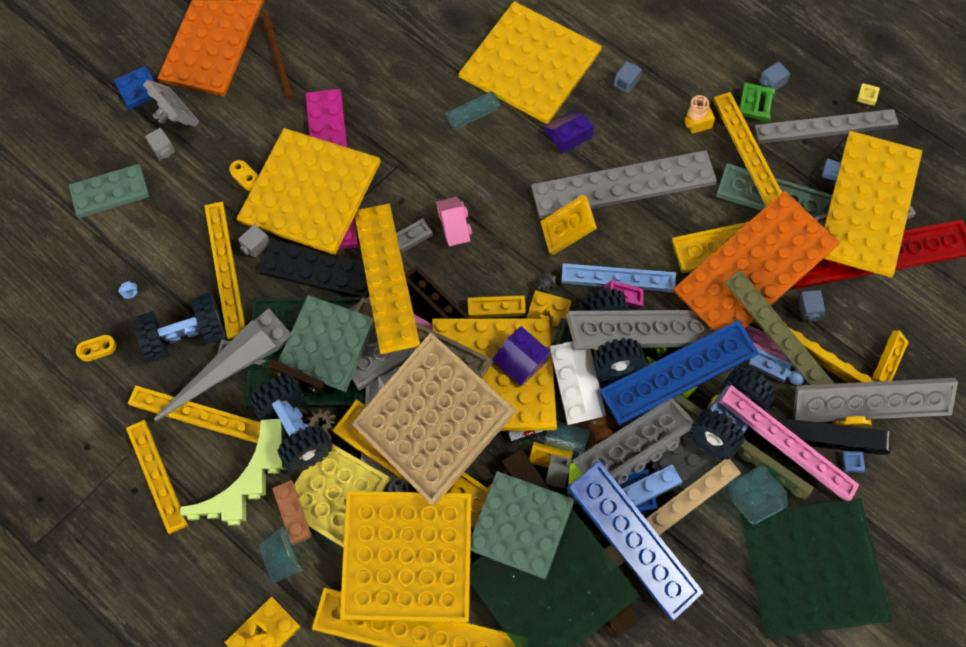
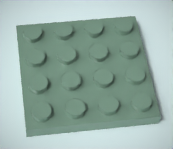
(327, 342)
(521, 525)

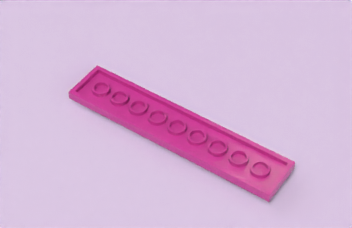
(328, 124)

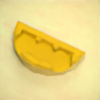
(855, 421)

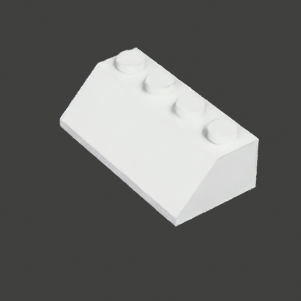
(577, 383)

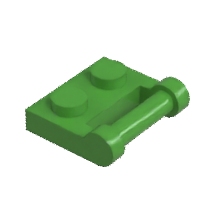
(750, 102)

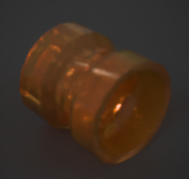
(600, 429)

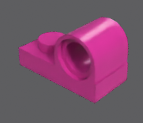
(633, 295)

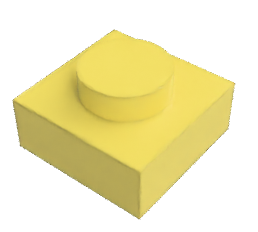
(868, 94)

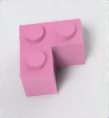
(453, 218)

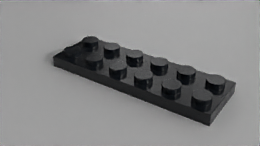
(315, 269)

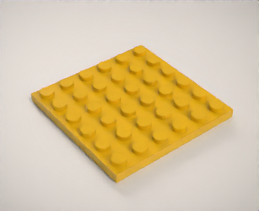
(530, 62)
(309, 190)
(536, 397)
(406, 557)

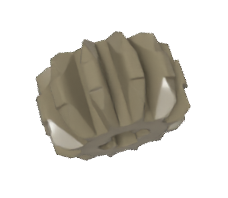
(326, 419)

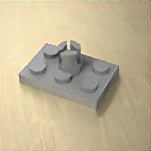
(169, 105)

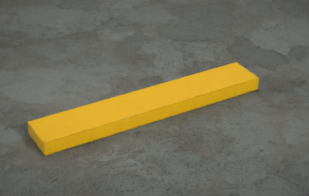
(156, 476)

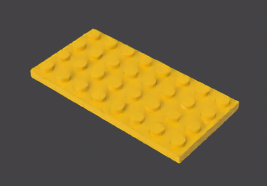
(871, 202)

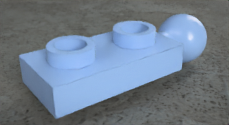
(775, 367)

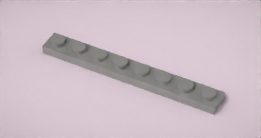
(825, 126)

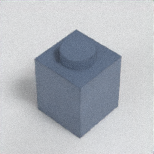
(775, 76)
(627, 77)
(811, 305)

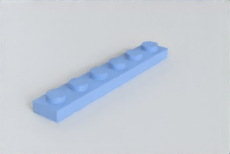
(600, 276)

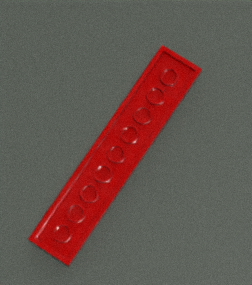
(917, 248)

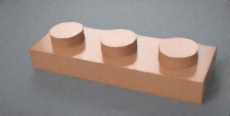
(292, 512)

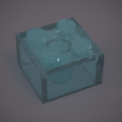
(757, 495)

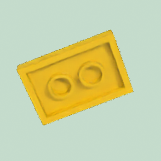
(568, 224)
(549, 307)
(265, 628)

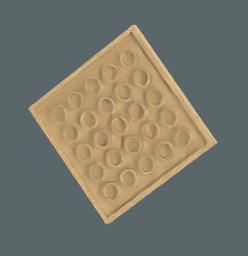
(433, 418)

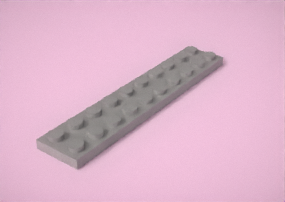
(626, 183)

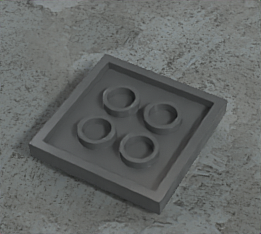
(688, 461)

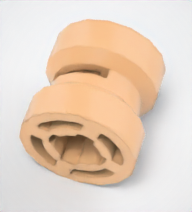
(698, 107)

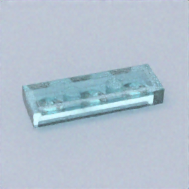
(472, 110)

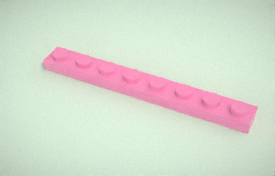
(789, 443)

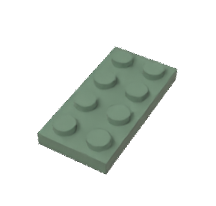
(108, 191)

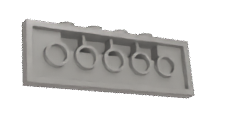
(639, 442)

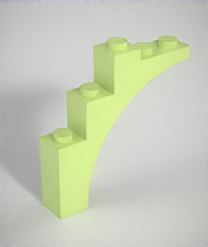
(251, 483)

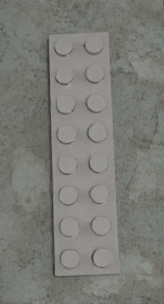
(648, 327)
(875, 400)

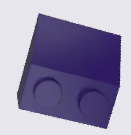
(569, 130)
(521, 356)

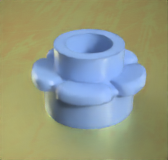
(128, 290)

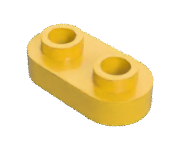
(243, 174)
(96, 347)

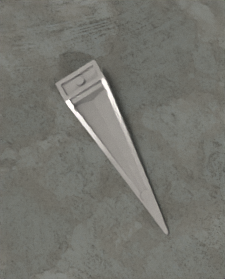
(252, 344)

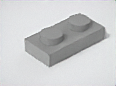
(413, 235)

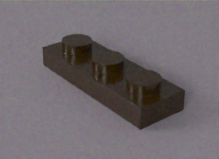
(312, 384)

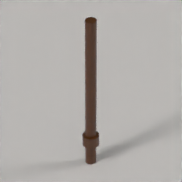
(269, 28)

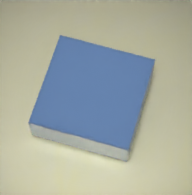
(853, 462)

